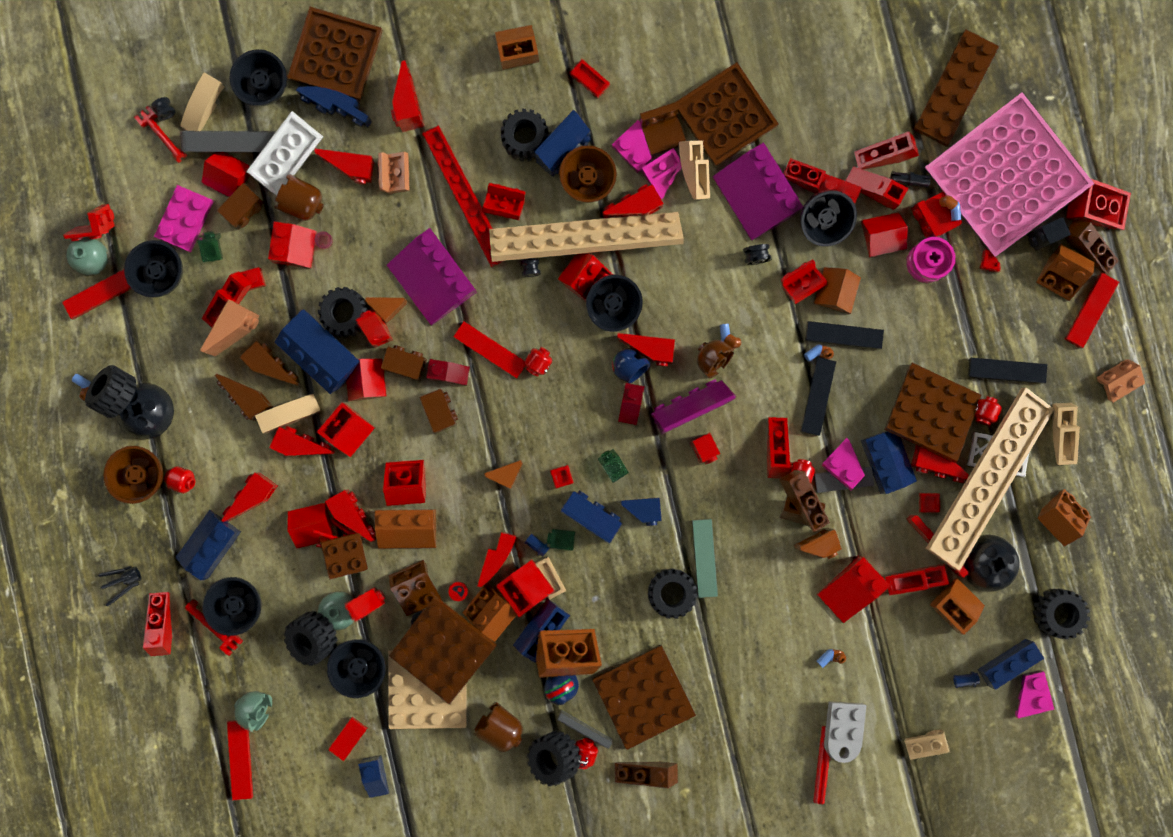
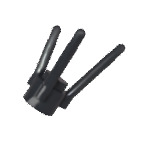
(130, 576)

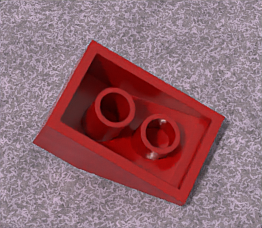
(405, 104)
(1101, 206)
(853, 589)

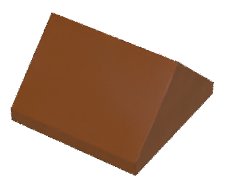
(839, 291)

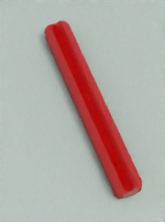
(822, 771)

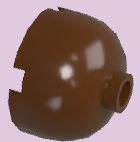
(713, 356)

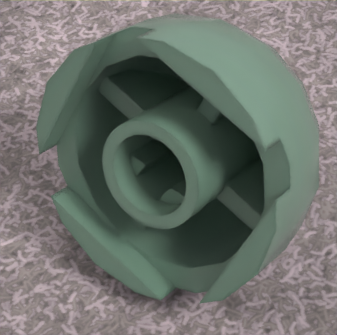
(87, 256)
(334, 609)
(251, 710)

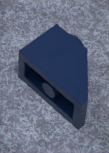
(645, 510)
(373, 776)

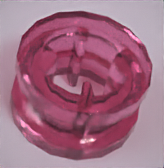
(318, 240)

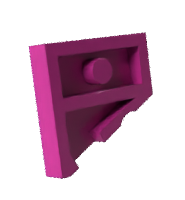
(633, 147)
(662, 171)
(844, 465)
(1034, 695)

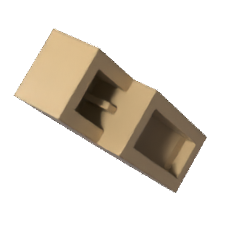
(201, 103)
(695, 168)
(287, 413)
(1065, 433)

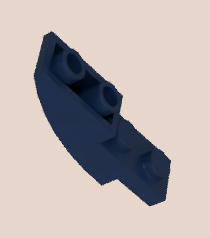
(331, 100)

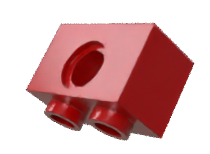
(705, 449)

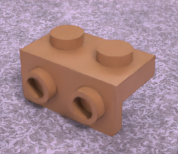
(393, 172)
(1121, 379)

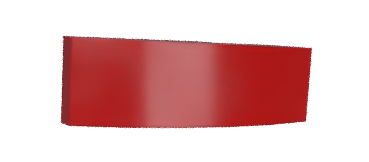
(234, 289)
(496, 557)
(917, 579)

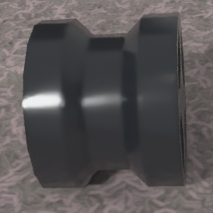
(163, 108)
(530, 267)

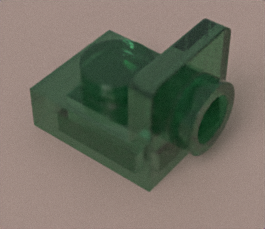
(210, 246)
(613, 465)
(561, 539)

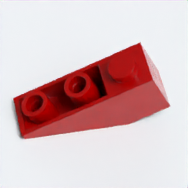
(878, 187)
(642, 203)
(374, 328)
(292, 444)
(927, 461)
(255, 493)
(345, 510)
(158, 625)

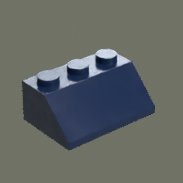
(565, 138)
(888, 462)
(592, 516)
(207, 546)

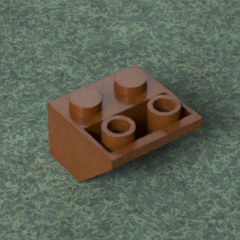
(517, 47)
(1065, 272)
(1064, 518)
(958, 606)
(490, 612)

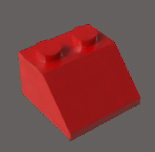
(292, 245)
(404, 482)

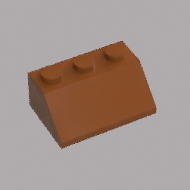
(406, 528)
(567, 653)

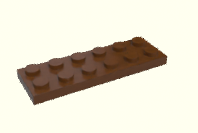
(956, 87)

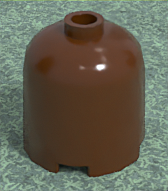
(299, 199)
(499, 729)

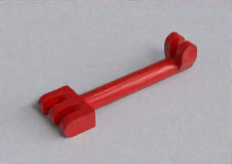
(149, 120)
(227, 640)

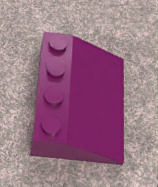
(758, 191)
(431, 277)
(696, 404)

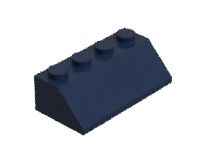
(317, 351)

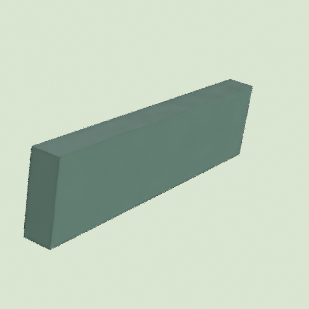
(704, 558)

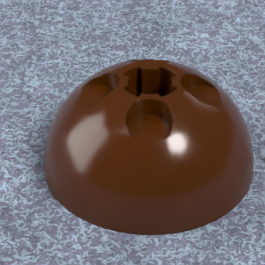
(595, 166)
(124, 471)

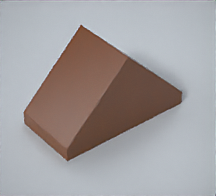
(386, 307)
(505, 475)

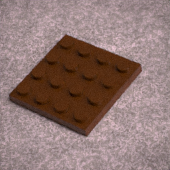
(335, 53)
(726, 114)
(933, 412)
(442, 650)
(643, 697)

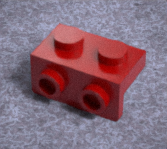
(504, 201)
(803, 281)

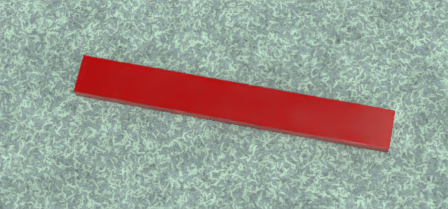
(461, 189)

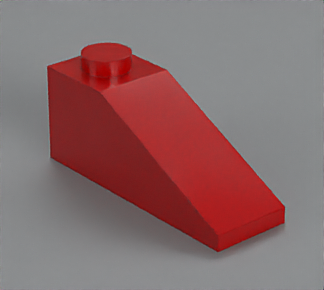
(887, 152)
(354, 166)
(653, 348)
(778, 448)
(365, 603)

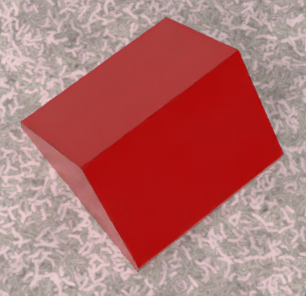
(224, 173)
(885, 234)
(367, 380)
(305, 520)

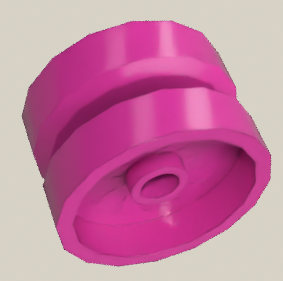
(941, 262)

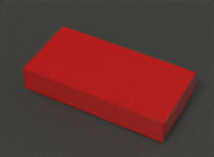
(589, 78)
(348, 738)

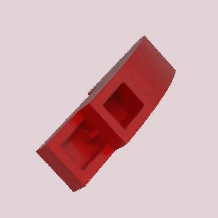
(817, 180)

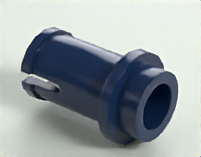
(537, 545)
(966, 680)

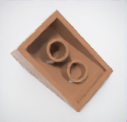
(229, 328)

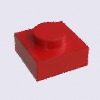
(256, 277)

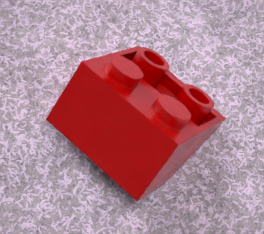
(582, 274)
(346, 429)
(525, 588)

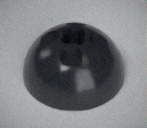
(252, 71)
(832, 225)
(145, 265)
(623, 305)
(153, 415)
(982, 564)
(225, 613)
(346, 672)

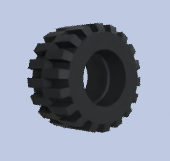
(518, 121)
(328, 308)
(110, 391)
(675, 610)
(1076, 617)
(310, 638)
(542, 763)

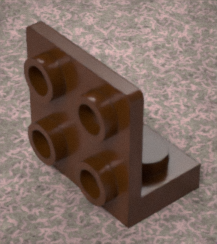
(662, 128)
(343, 555)
(413, 587)

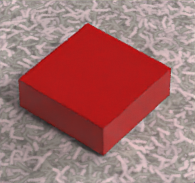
(561, 476)
(929, 502)

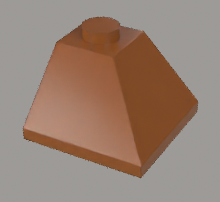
(821, 544)

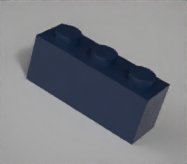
(548, 618)
(1010, 664)

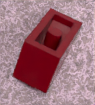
(448, 372)
(631, 403)

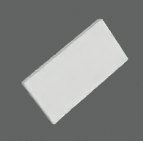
(284, 153)

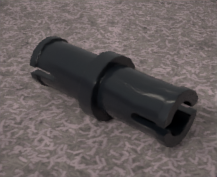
(910, 179)

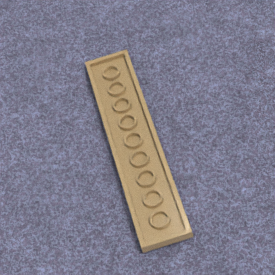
(585, 236)
(990, 479)

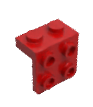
(934, 218)
(100, 223)

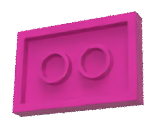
(184, 218)

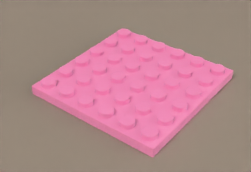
(1009, 174)

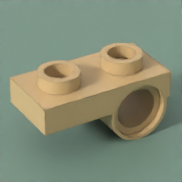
(927, 745)

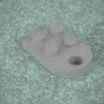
(844, 729)

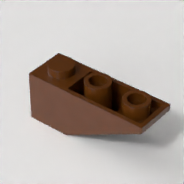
(1090, 244)
(262, 361)
(249, 399)
(803, 497)
(647, 773)

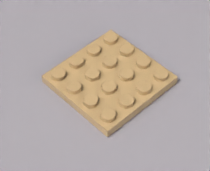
(418, 707)

